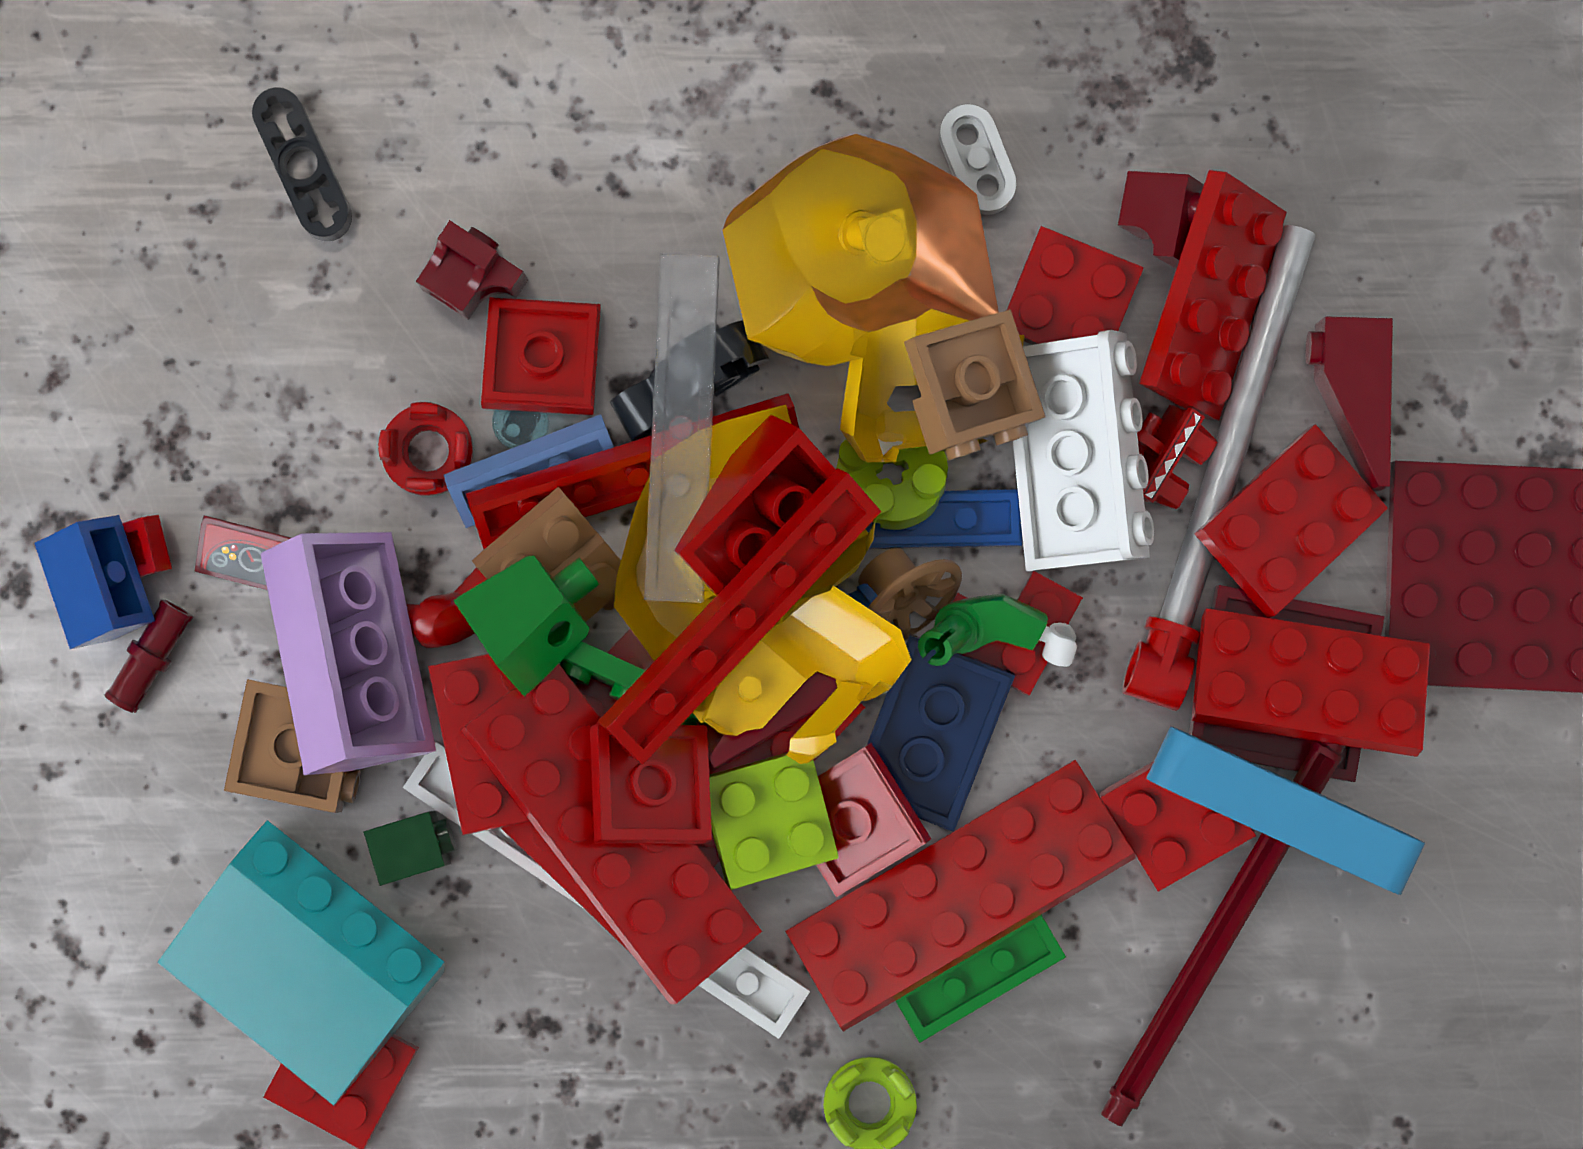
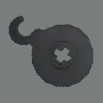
(734, 362)

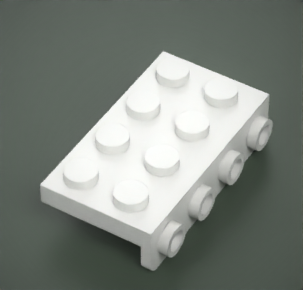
(1082, 461)

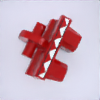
(1164, 443)

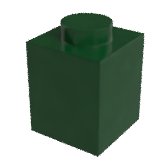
(410, 846)

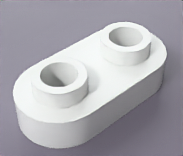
(979, 160)

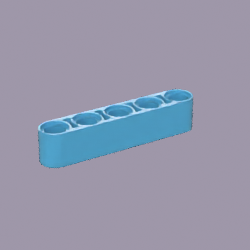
(1285, 810)

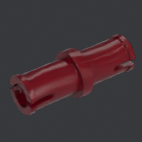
(148, 656)

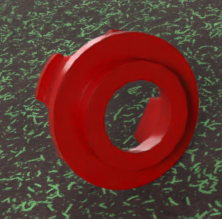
(396, 438)

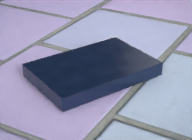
(938, 730)

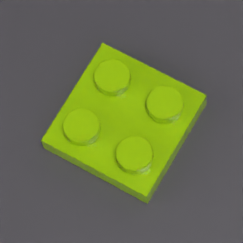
(769, 820)

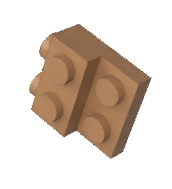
(973, 385)
(557, 537)
(268, 758)

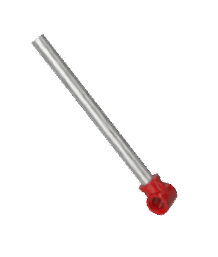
(1161, 665)

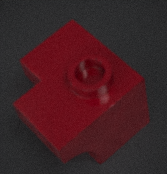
(1160, 210)
(468, 270)

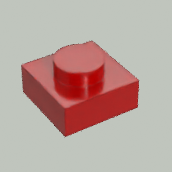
(148, 545)

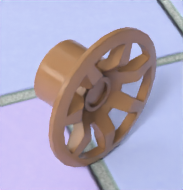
(905, 587)

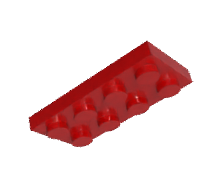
(1213, 295)
(1311, 682)

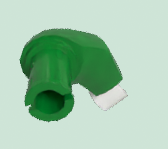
(988, 618)

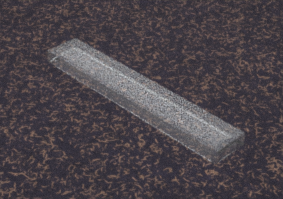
(681, 418)

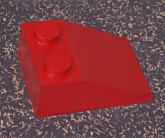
(752, 500)

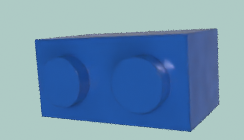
(94, 581)

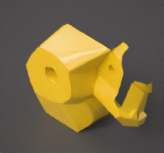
(818, 633)

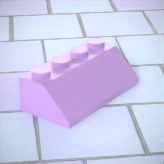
(347, 651)

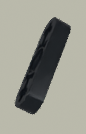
(272, 134)

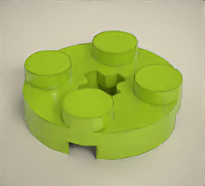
(906, 502)

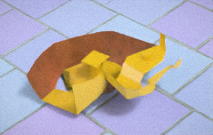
(828, 266)

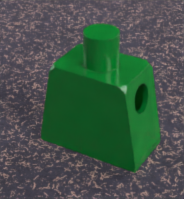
(529, 617)

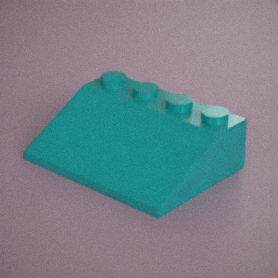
(301, 962)

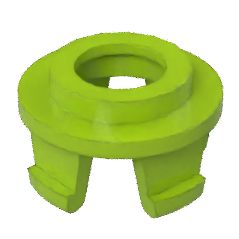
(884, 1133)

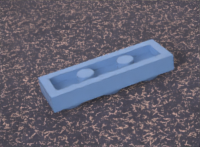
(544, 452)

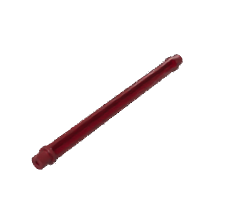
(1211, 949)

